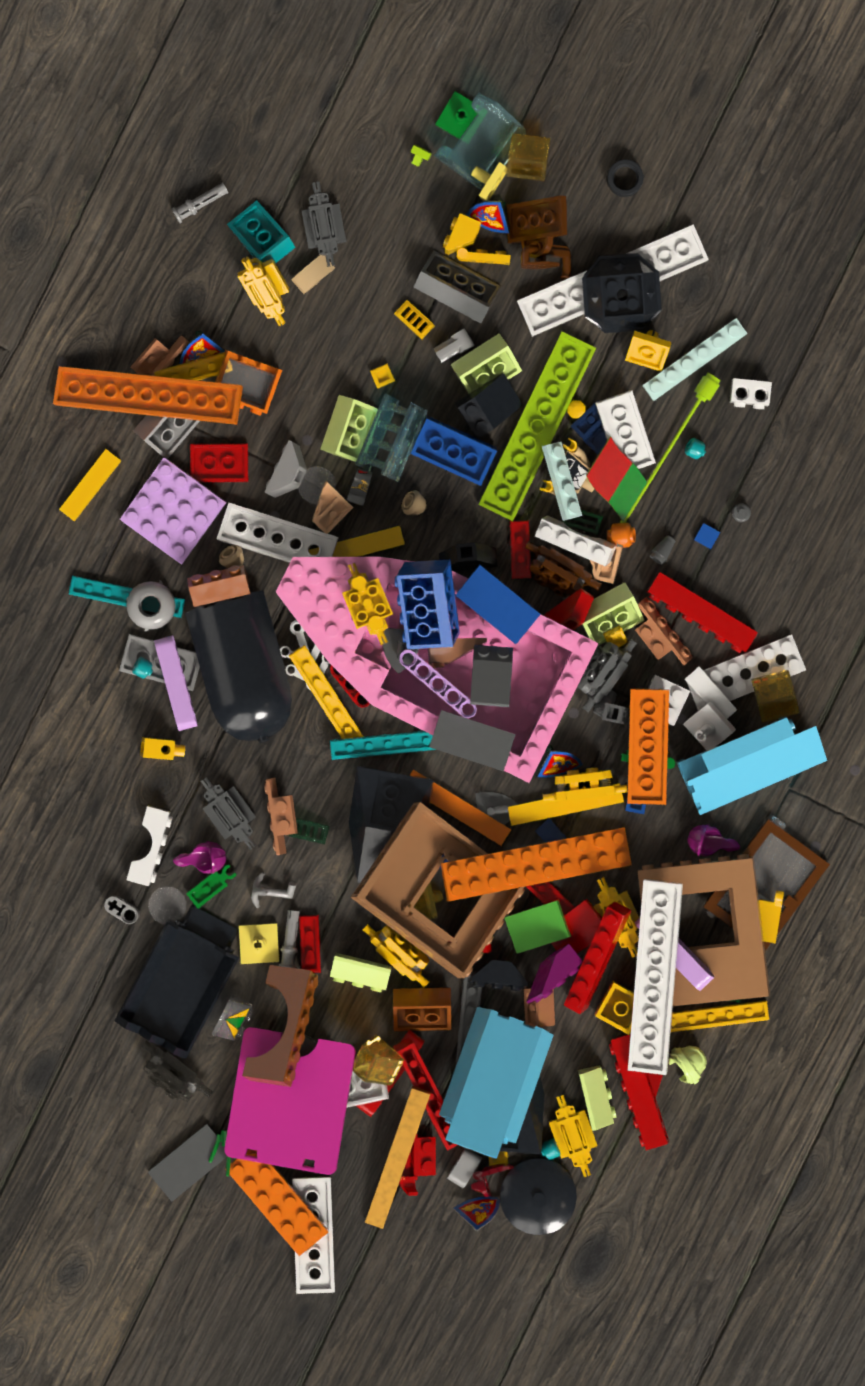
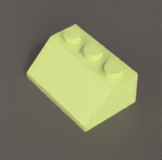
(486, 363)
(348, 428)
(611, 610)
(360, 972)
(597, 1097)

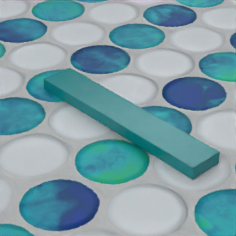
(116, 594)
(380, 745)

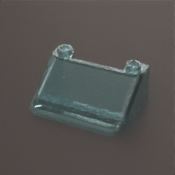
(484, 141)

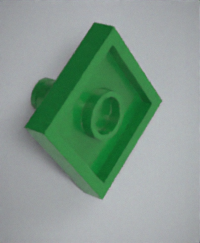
(456, 115)

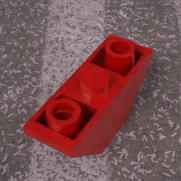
(572, 610)

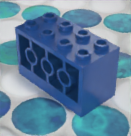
(454, 450)
(427, 604)

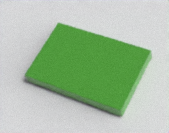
(537, 926)

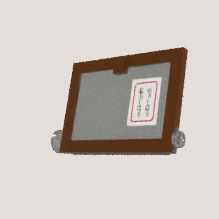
(779, 865)

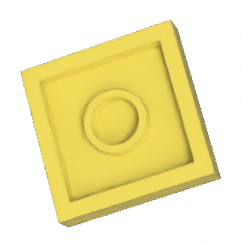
(490, 180)
(259, 943)

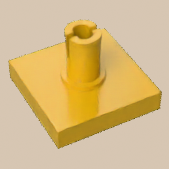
(648, 350)

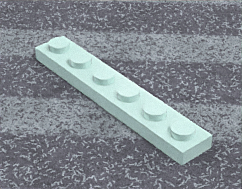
(694, 359)

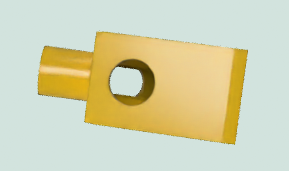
(152, 748)

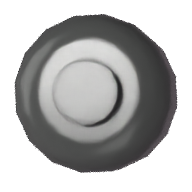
(741, 512)

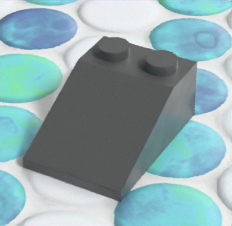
(491, 676)

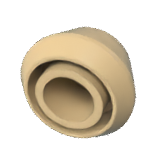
(413, 503)
(231, 556)

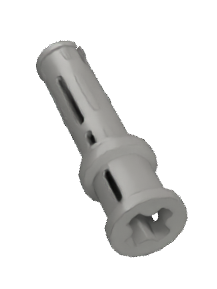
(191, 206)
(289, 948)

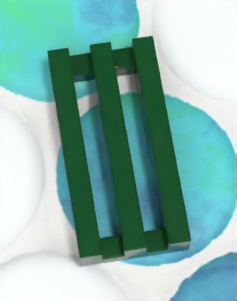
(597, 524)

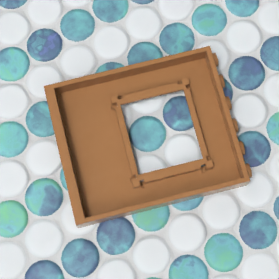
(404, 873)
(736, 966)

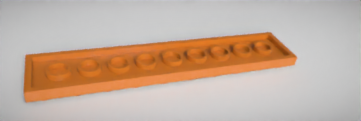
(148, 395)
(535, 864)

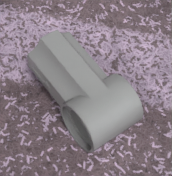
(456, 344)

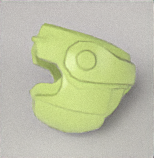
(691, 1061)

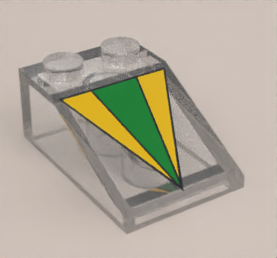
(231, 1021)

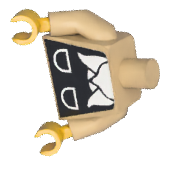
(578, 466)

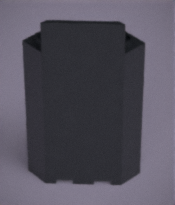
(180, 981)

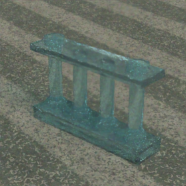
(404, 440)

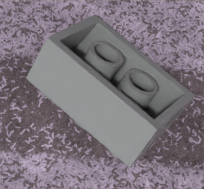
(164, 433)

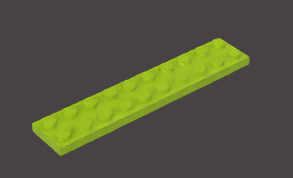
(537, 426)

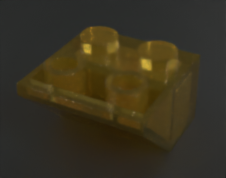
(528, 157)
(775, 696)
(377, 1062)

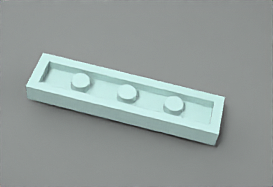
(562, 481)

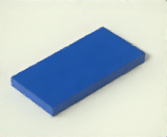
(497, 604)

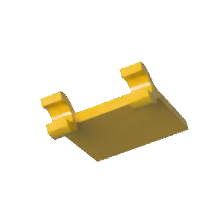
(770, 916)

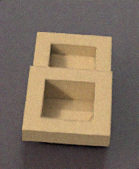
(312, 274)

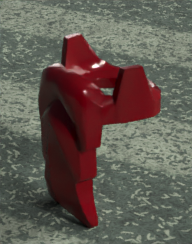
(482, 1183)

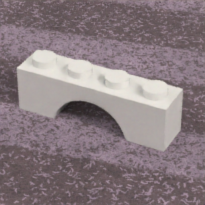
(566, 538)
(155, 821)

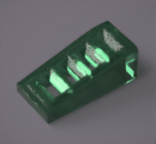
(324, 831)

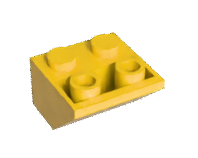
(463, 234)

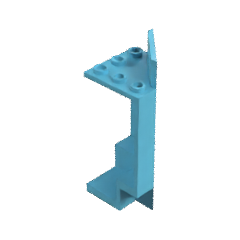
(750, 763)

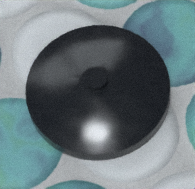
(538, 1196)

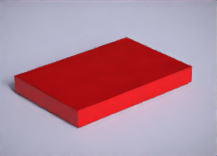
(219, 462)
(582, 925)

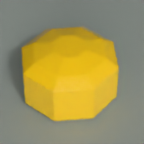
(576, 409)

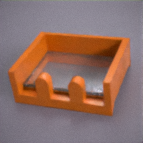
(256, 378)

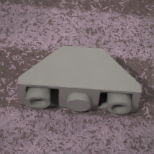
(287, 472)

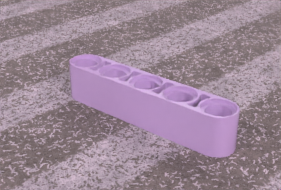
(433, 674)
(175, 683)
(690, 965)

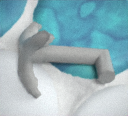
(261, 891)

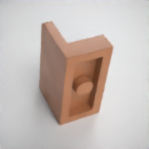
(539, 1013)

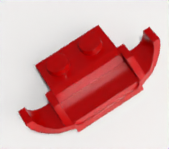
(419, 1163)

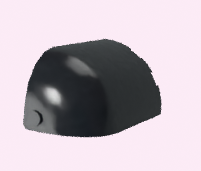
(242, 666)

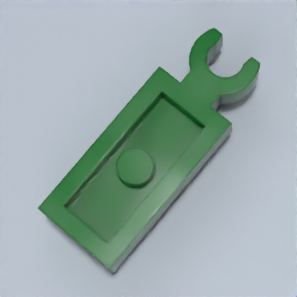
(209, 887)

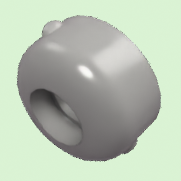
(166, 601)

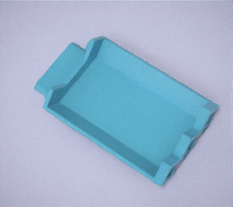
(494, 1081)

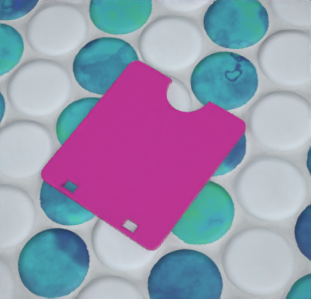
(294, 1120)

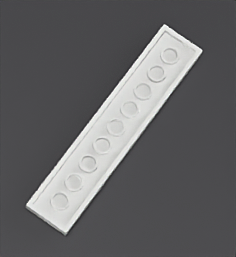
(565, 299)
(655, 976)

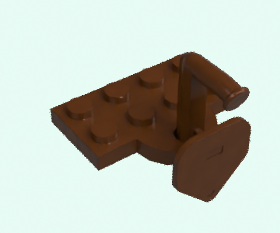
(535, 226)

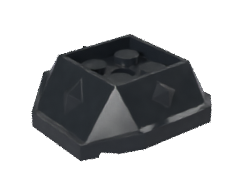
(615, 273)

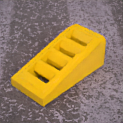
(425, 331)

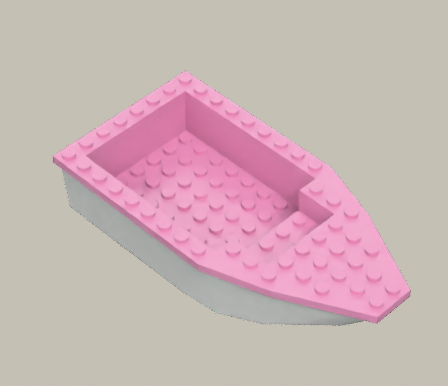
(544, 663)

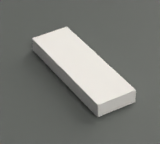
(710, 692)

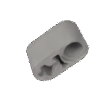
(120, 902)
(464, 1167)

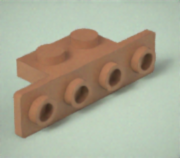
(158, 357)
(659, 635)
(282, 816)

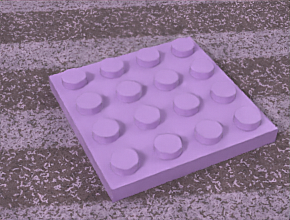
(173, 510)

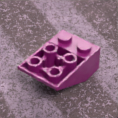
(554, 972)

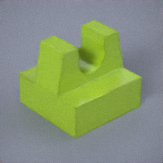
(420, 154)

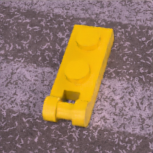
(482, 256)

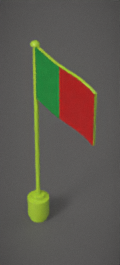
(620, 479)

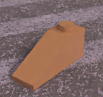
(445, 655)

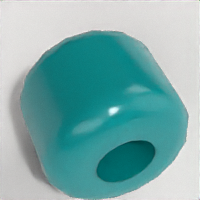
(695, 448)
(142, 668)
(550, 1149)

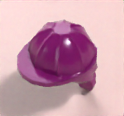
(708, 840)
(206, 857)

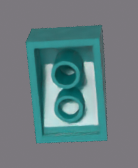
(261, 234)

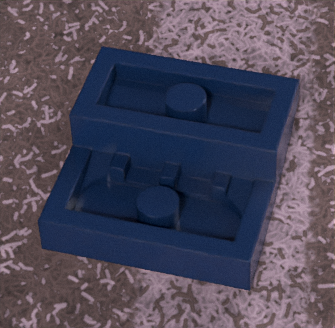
(591, 429)

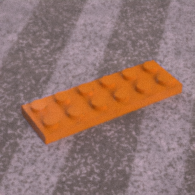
(648, 746)
(278, 1202)

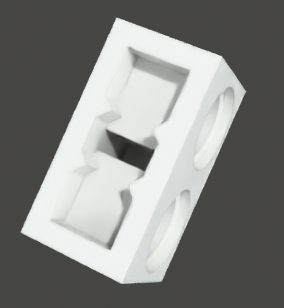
(750, 388)

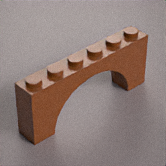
(280, 1062)

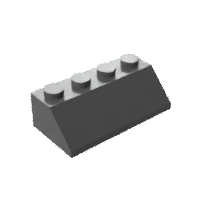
(457, 286)

